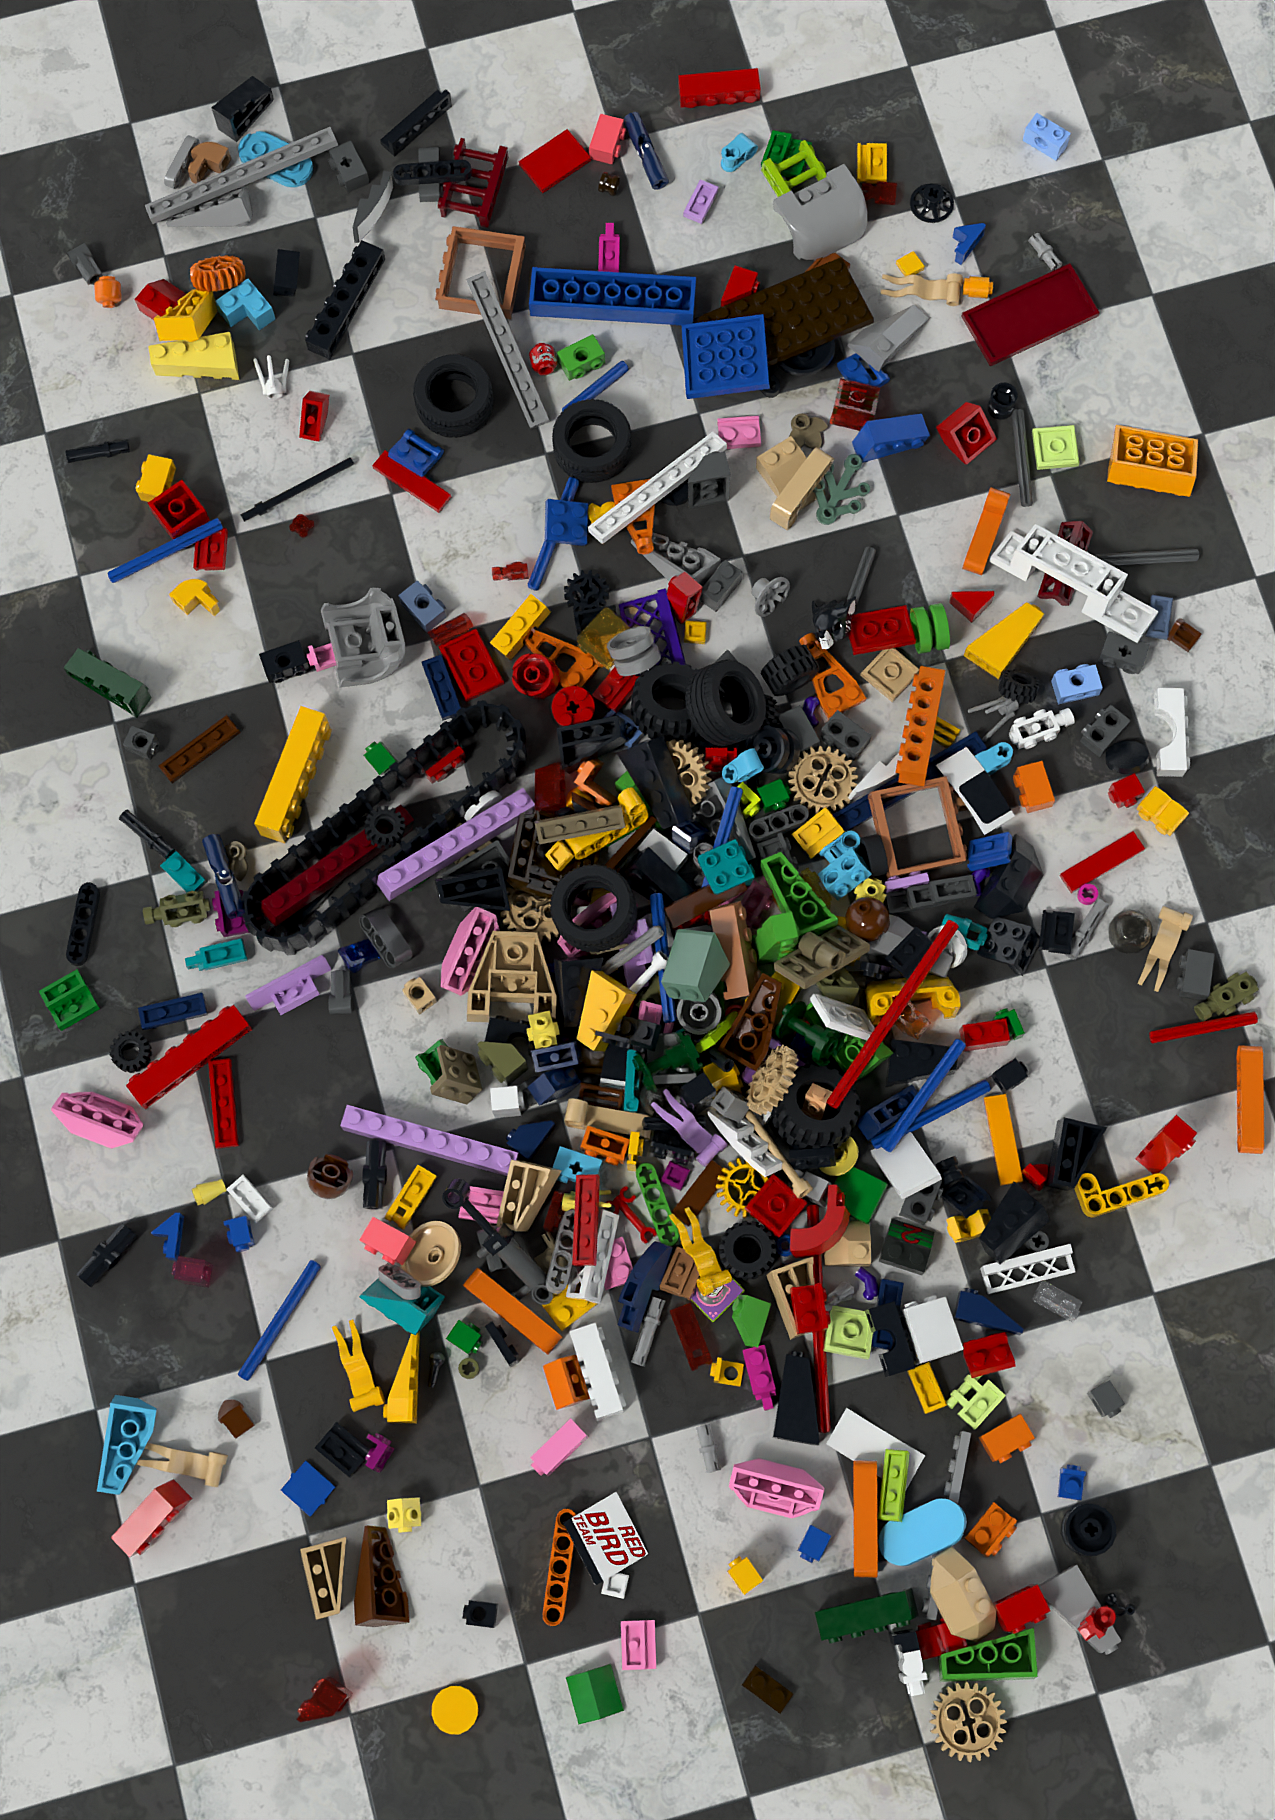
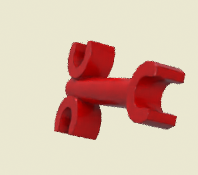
(621, 1202)

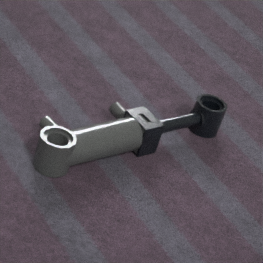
(501, 1242)

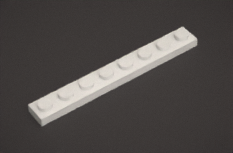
(654, 489)

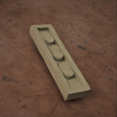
(580, 824)

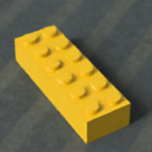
(293, 775)

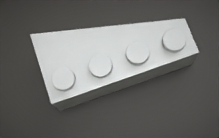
(596, 1371)

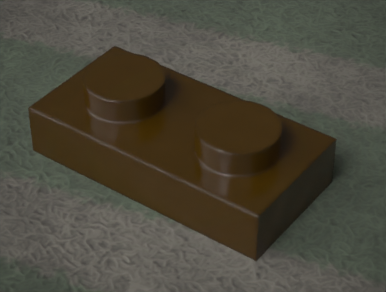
(767, 1689)

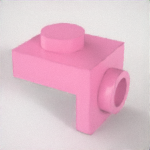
(321, 657)

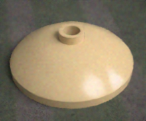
(433, 1241)

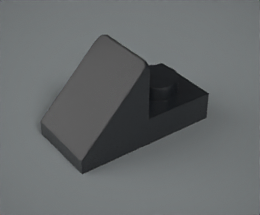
(580, 805)

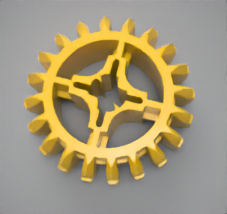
(736, 1185)

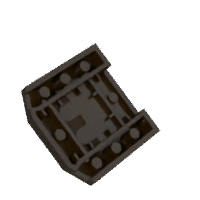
(530, 868)

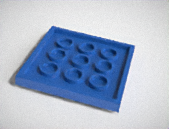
(725, 356)

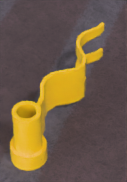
(703, 1255)
(358, 1371)

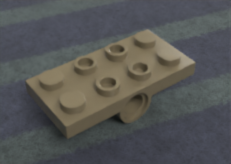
(821, 956)

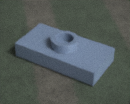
(1160, 626)

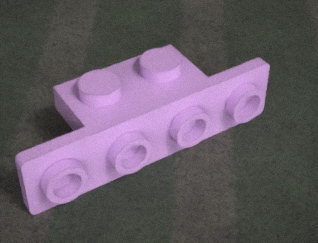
(636, 966)
(292, 988)

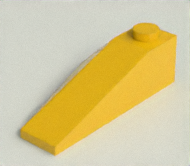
(404, 1392)

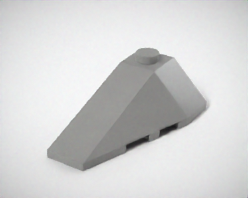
(229, 210)
(884, 339)
(676, 558)
(710, 813)
(896, 933)

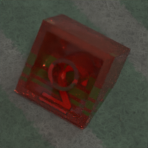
(854, 404)

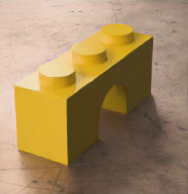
(511, 636)

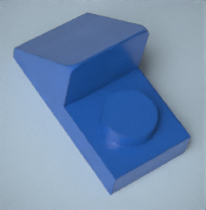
(968, 238)
(172, 1229)

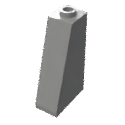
(1071, 1599)

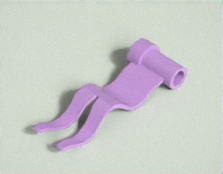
(691, 1132)

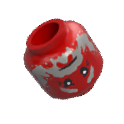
(543, 358)

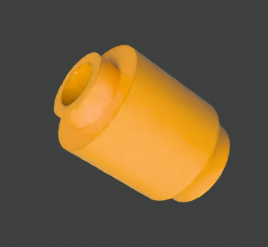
(977, 287)

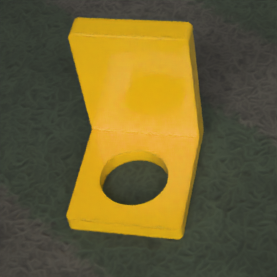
(718, 1369)

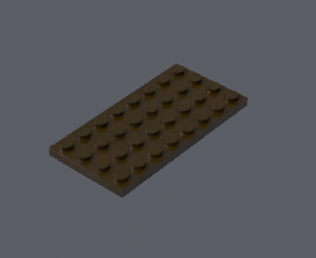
(803, 310)

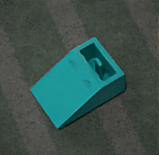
(407, 1313)

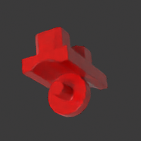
(1097, 1622)

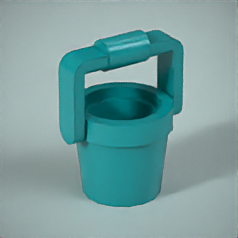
(964, 927)

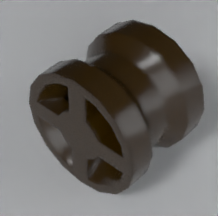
(609, 183)

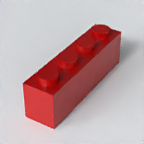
(719, 88)

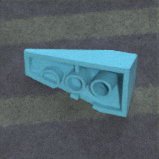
(126, 1436)

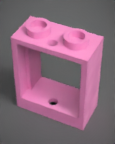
(558, 1448)

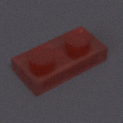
(449, 629)

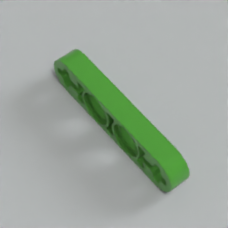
(660, 1203)

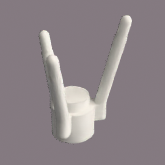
(273, 388)

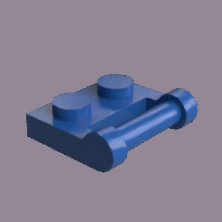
(853, 370)
(412, 457)

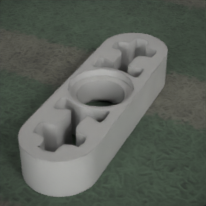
(180, 163)
(399, 1282)

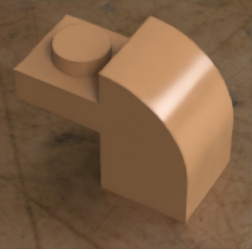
(208, 156)

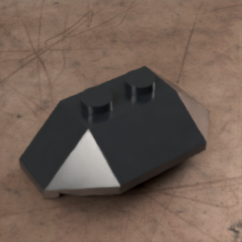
(1012, 882)

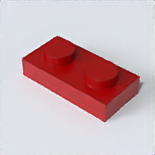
(450, 761)

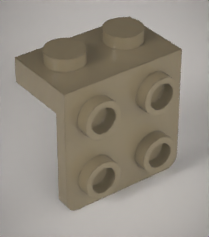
(459, 1078)

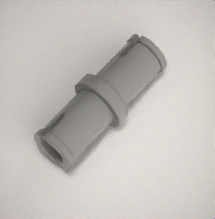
(1045, 252)
(708, 1448)

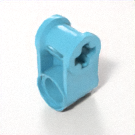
(737, 152)
(992, 761)
(742, 767)
(838, 847)

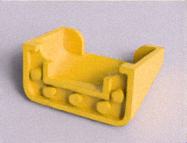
(936, 988)

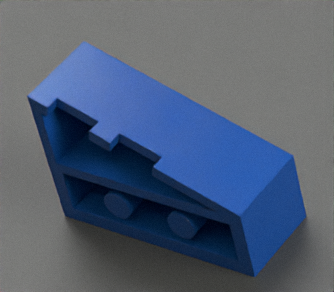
(890, 436)

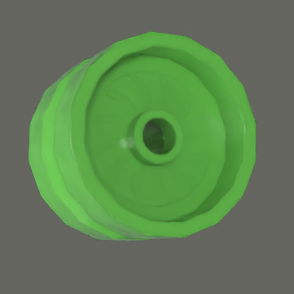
(930, 628)

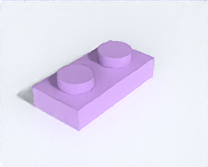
(700, 201)
(897, 884)

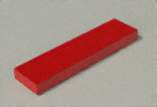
(412, 483)
(1102, 862)
(223, 1103)
(586, 1220)

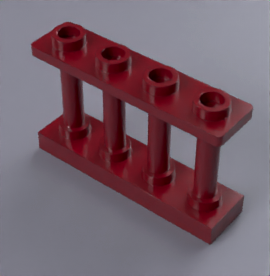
(488, 194)

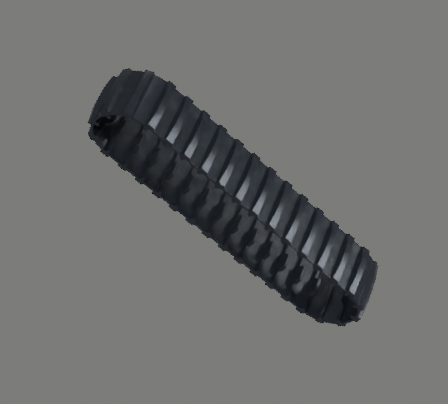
(363, 803)

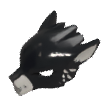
(833, 617)

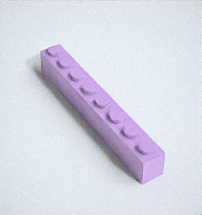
(454, 844)
(428, 1140)

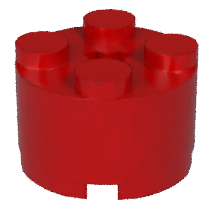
(524, 677)
(580, 698)

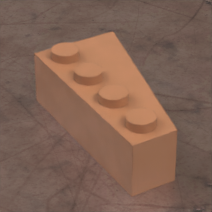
(735, 938)

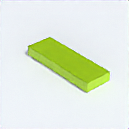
(715, 1034)
(893, 1485)

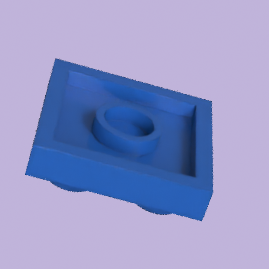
(566, 522)

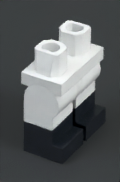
(910, 1660)

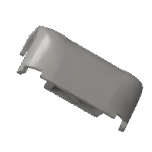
(824, 214)
(365, 638)

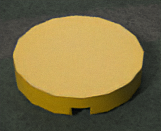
(455, 1709)

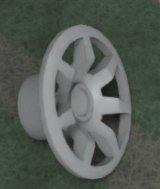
(767, 592)

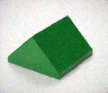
(594, 1694)

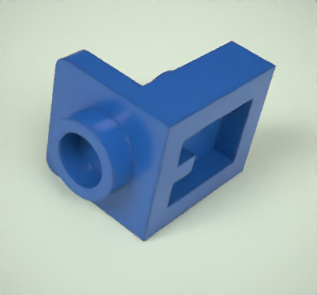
(1071, 1482)

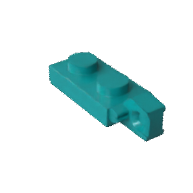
(218, 955)
(631, 1083)

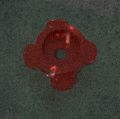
(297, 521)

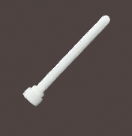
(658, 963)

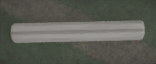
(632, 950)

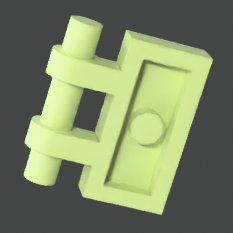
(980, 1404)

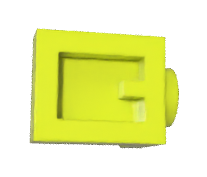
(750, 798)

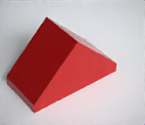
(971, 603)

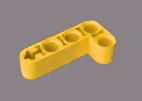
(634, 814)
(1122, 1191)

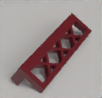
(1079, 537)

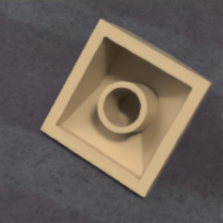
(852, 1248)

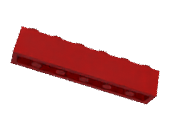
(188, 1057)

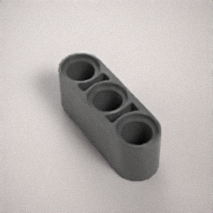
(432, 191)
(785, 816)
(385, 937)

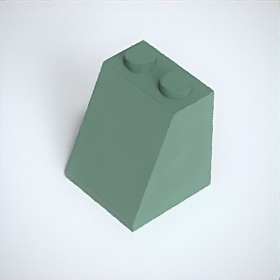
(694, 965)

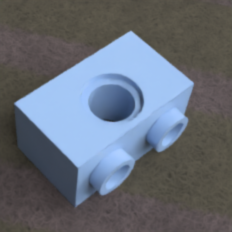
(1046, 136)
(1067, 692)

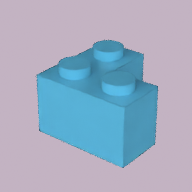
(244, 302)

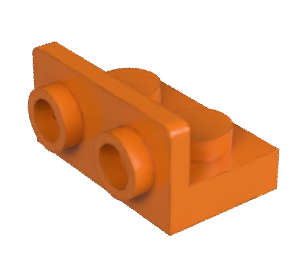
(991, 1530)

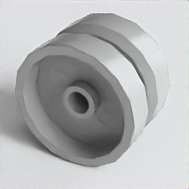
(634, 651)

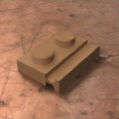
(680, 1275)

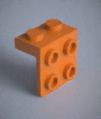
(587, 773)

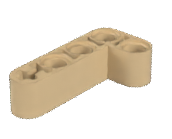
(786, 506)
(617, 1122)

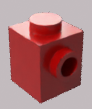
(1126, 791)

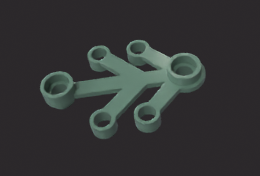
(838, 493)

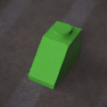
(750, 1318)

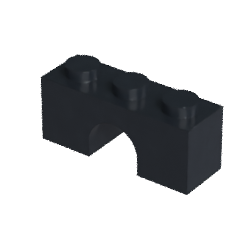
(503, 1031)
(899, 1357)

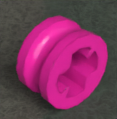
(1087, 887)

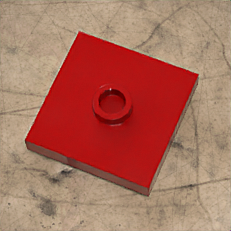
(775, 1205)

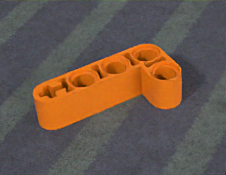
(986, 531)

